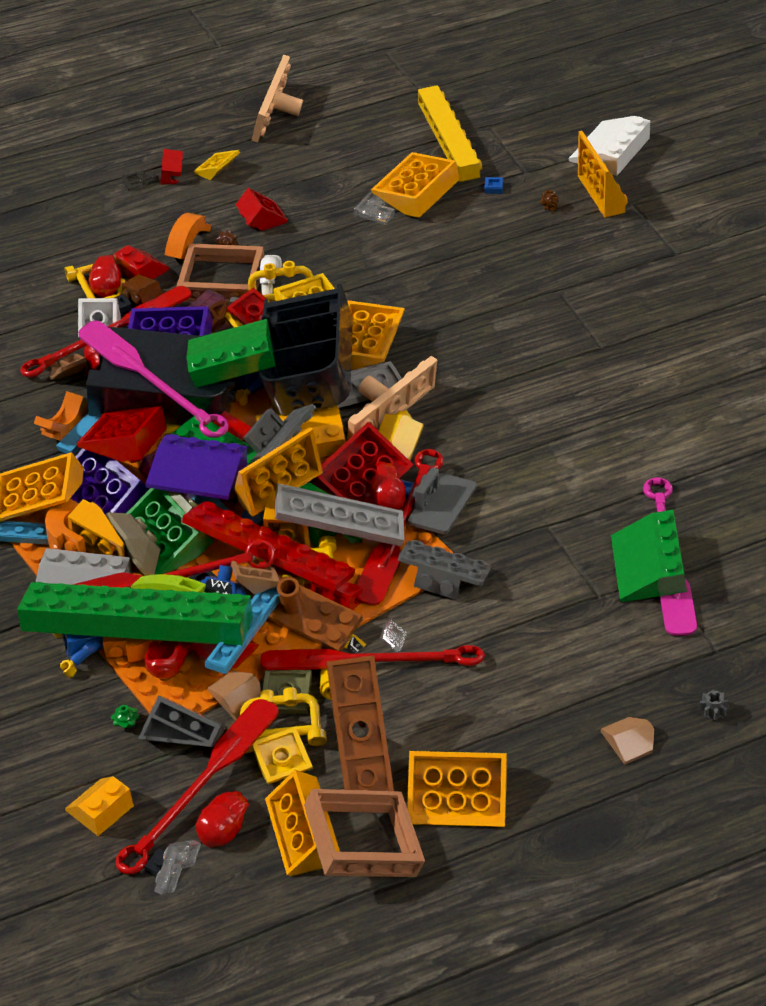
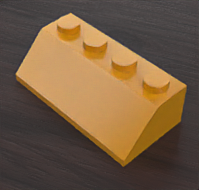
(292, 824)

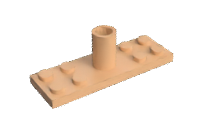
(276, 100)
(398, 397)

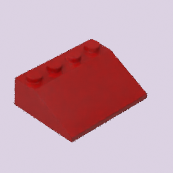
(125, 433)
(354, 465)

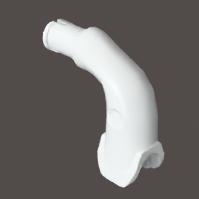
(267, 285)

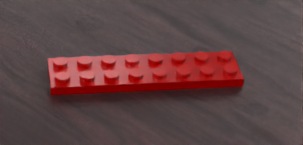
(289, 554)

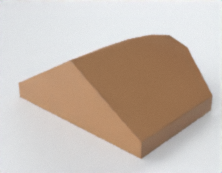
(67, 366)
(255, 579)
(234, 691)
(630, 738)

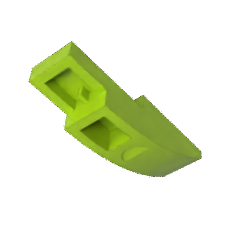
(168, 582)

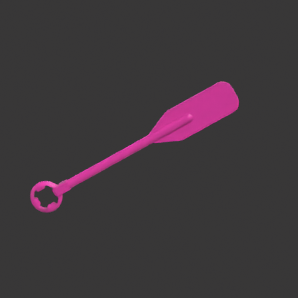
(124, 355)
(676, 608)

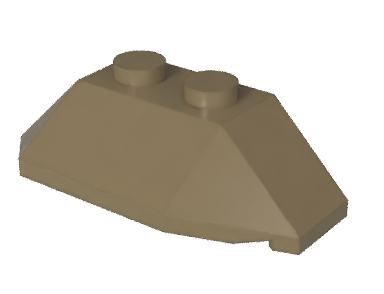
(137, 541)

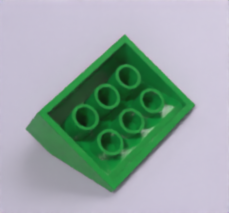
(230, 353)
(175, 539)
(648, 558)

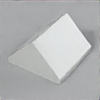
(98, 309)

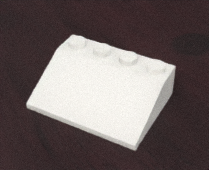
(618, 141)

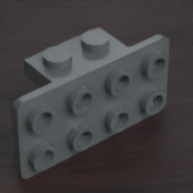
(272, 432)
(440, 501)
(441, 570)

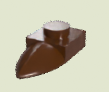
(218, 312)

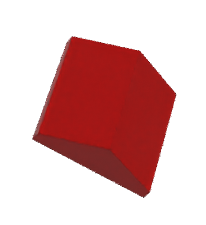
(248, 307)

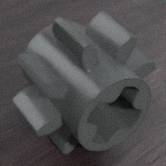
(714, 705)

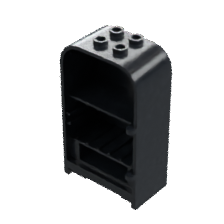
(309, 351)
(166, 357)

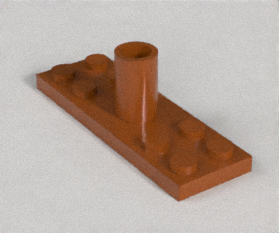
(312, 615)
(358, 705)

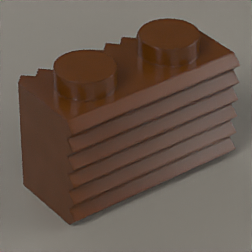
(141, 289)

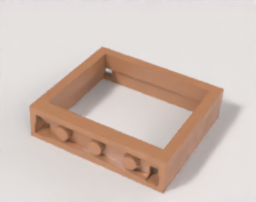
(219, 253)
(364, 863)

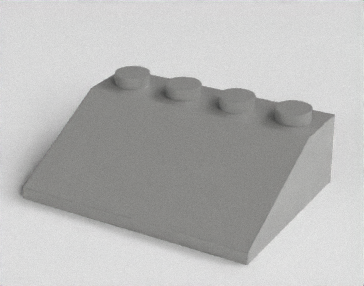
(76, 567)

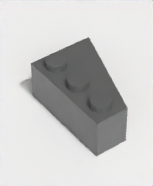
(180, 725)

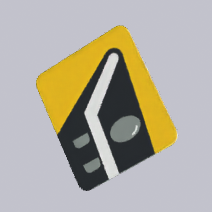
(354, 644)

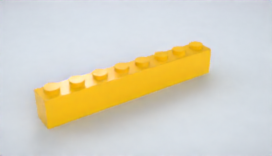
(449, 132)

